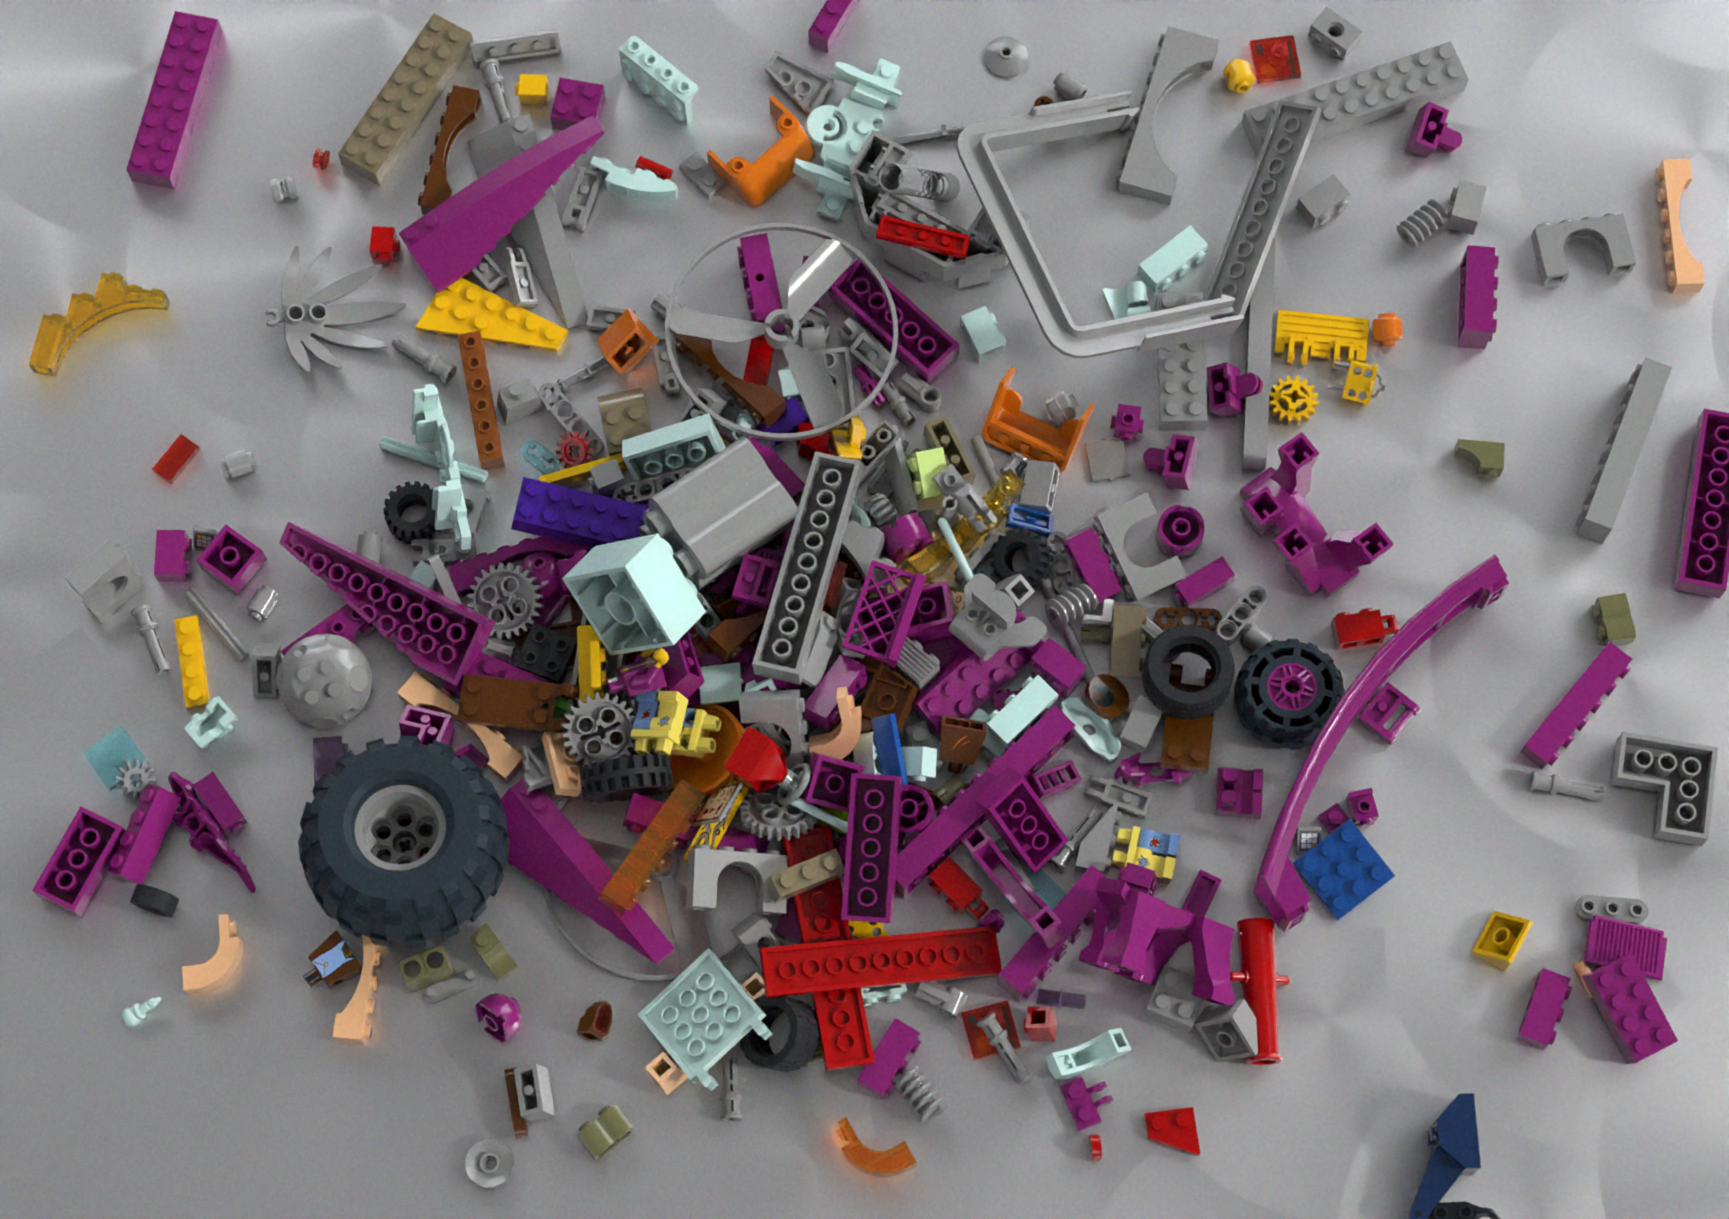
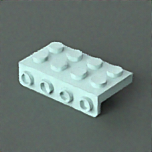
(658, 78)

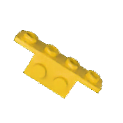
(848, 441)
(590, 663)

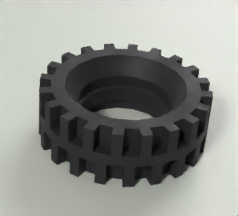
(624, 776)

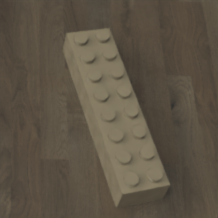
(406, 99)

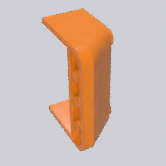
(771, 171)
(1035, 439)

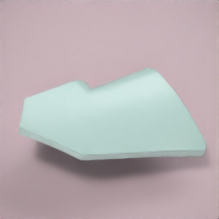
(1128, 301)

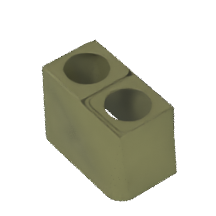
(435, 975)

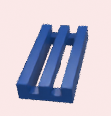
(1039, 527)

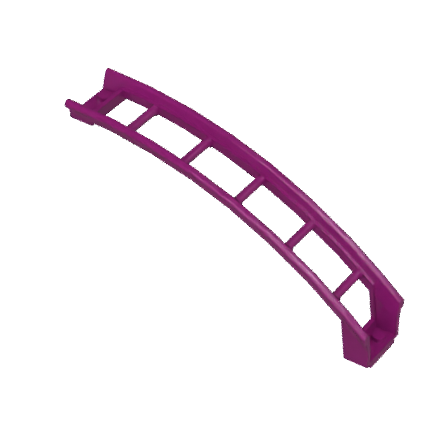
(1277, 880)

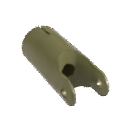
(946, 792)

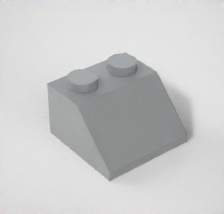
(1229, 1030)

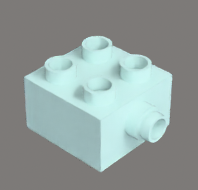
(634, 594)

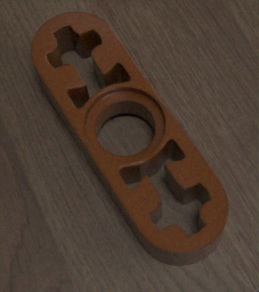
(1195, 612)
(519, 1123)

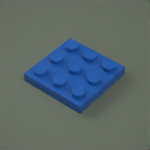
(1344, 869)

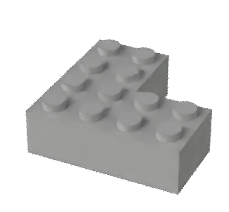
(1680, 774)

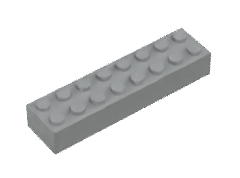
(1622, 450)

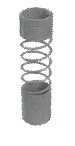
(912, 181)

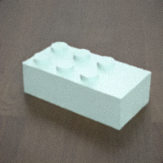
(672, 448)

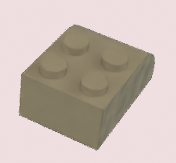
(623, 417)

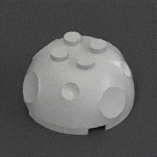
(324, 680)

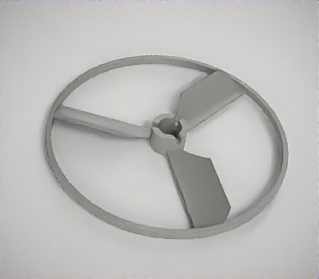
(807, 367)
(687, 924)

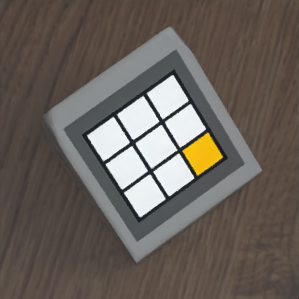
(202, 537)
(1307, 838)

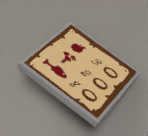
(718, 805)

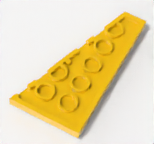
(470, 308)

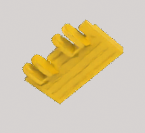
(1321, 335)

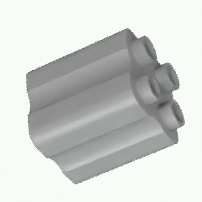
(720, 513)

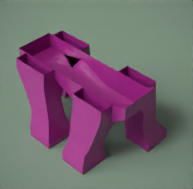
(1309, 553)
(1141, 933)

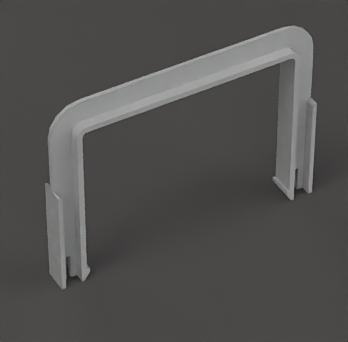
(1050, 124)

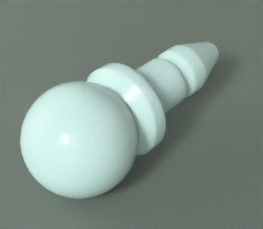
(132, 1015)

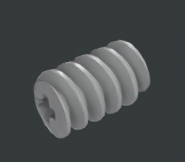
(1422, 222)
(1070, 604)
(920, 1096)

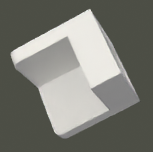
(1099, 616)

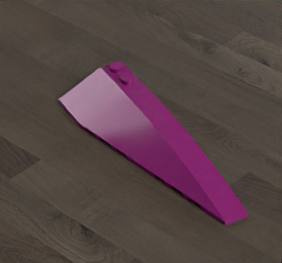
(468, 224)
(418, 620)
(562, 861)

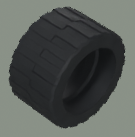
(802, 1039)

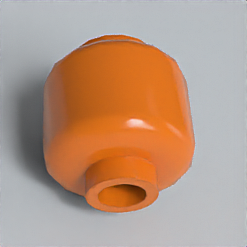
(1387, 329)

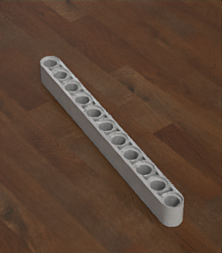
(1258, 362)

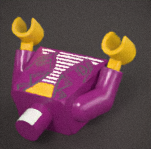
(641, 675)

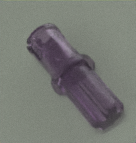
(1061, 998)

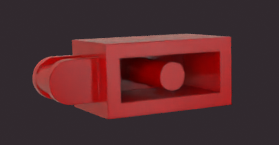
(1362, 628)
(957, 888)

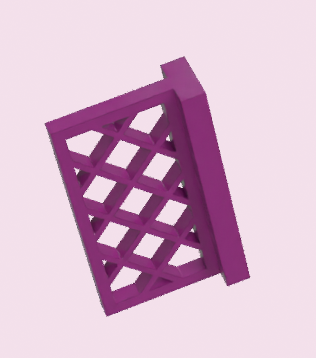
(903, 620)

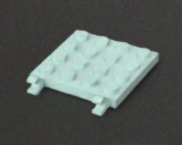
(703, 1017)

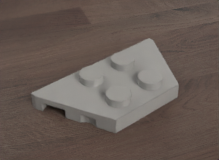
(535, 766)

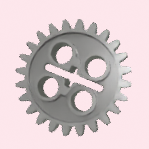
(524, 591)
(593, 710)
(770, 818)

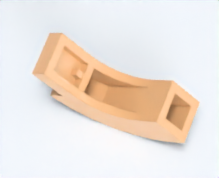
(846, 735)
(221, 966)

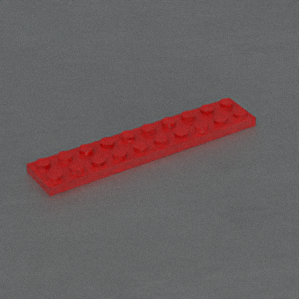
(880, 961)
(839, 1014)

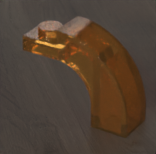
(872, 1162)

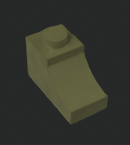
(1484, 455)
(492, 952)

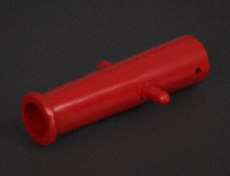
(1260, 983)

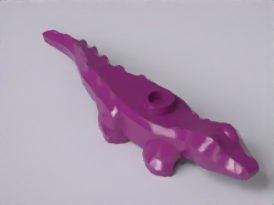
(204, 829)

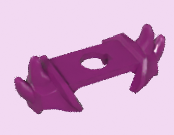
(1139, 773)

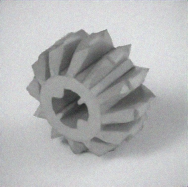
(881, 511)
(133, 769)

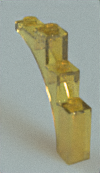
(112, 297)
(938, 556)

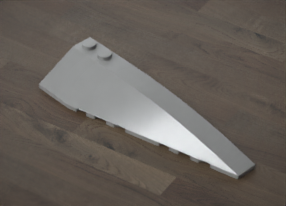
(541, 229)

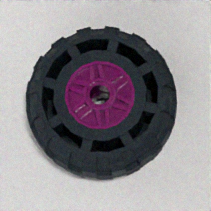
(1264, 696)

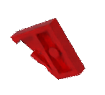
(1173, 1128)

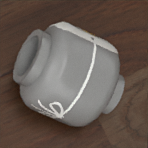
(1061, 407)

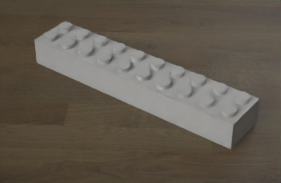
(1370, 94)
(807, 568)

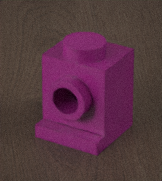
(1359, 816)

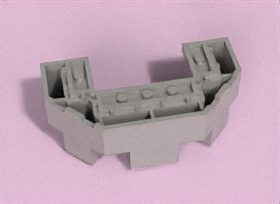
(872, 202)

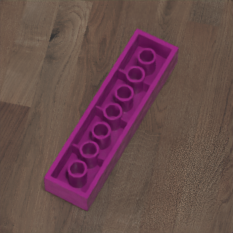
(174, 100)
(1705, 529)

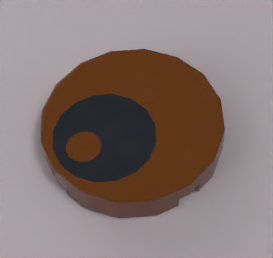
(1107, 696)

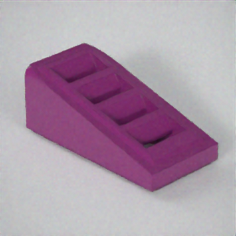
(1041, 786)

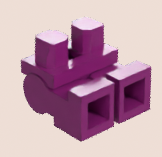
(1239, 793)

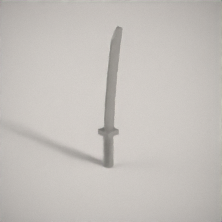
(929, 135)

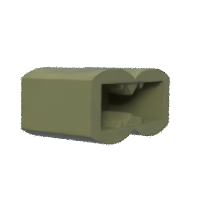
(1614, 619)
(605, 1131)

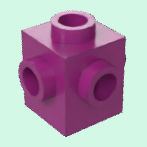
(1127, 422)

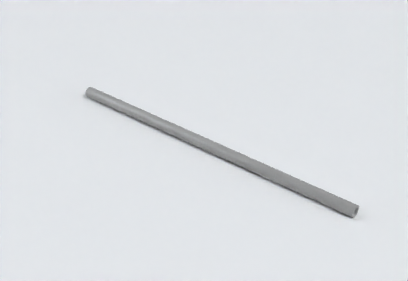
(1047, 587)

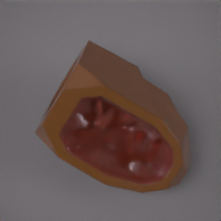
(596, 1022)

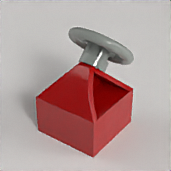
(762, 764)

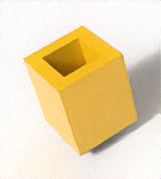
(532, 89)

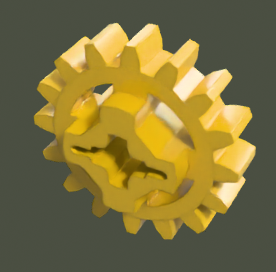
(1304, 402)

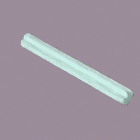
(427, 457)

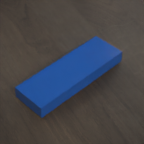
(889, 746)

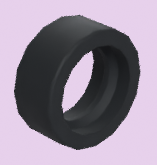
(154, 900)

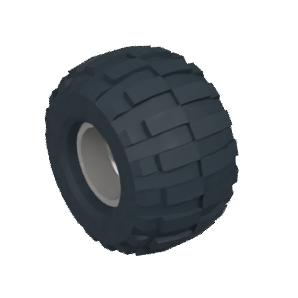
(408, 894)

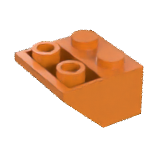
(626, 342)

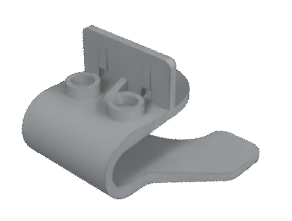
(989, 621)

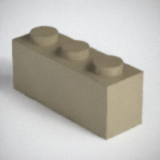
(941, 434)
(1127, 640)
(805, 876)

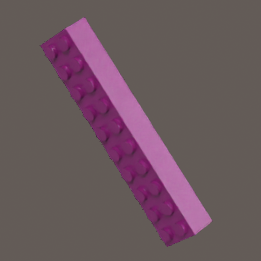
(942, 836)

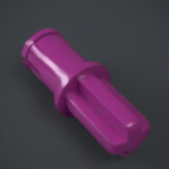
(868, 384)

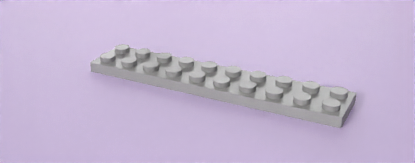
(1263, 203)

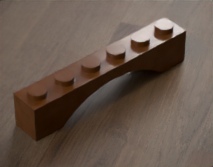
(461, 111)
(759, 400)
(733, 634)

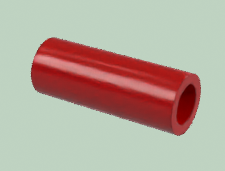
(659, 170)

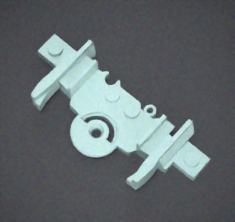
(856, 117)
(447, 500)

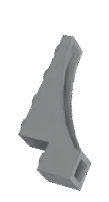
(862, 547)

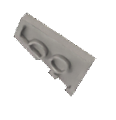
(799, 81)

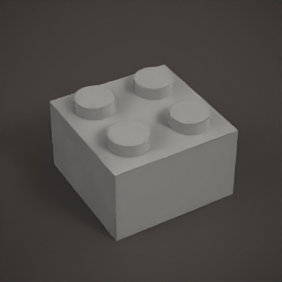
(1173, 999)

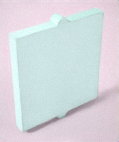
(721, 684)

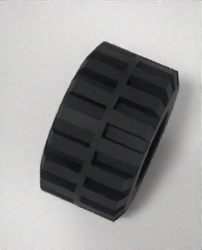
(404, 498)
(1010, 544)

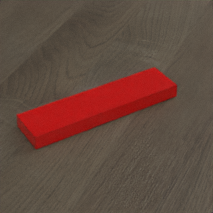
(923, 237)

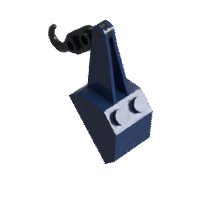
(1453, 1154)

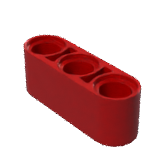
(758, 361)

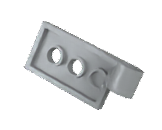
(837, 362)

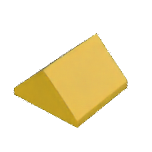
(1501, 939)

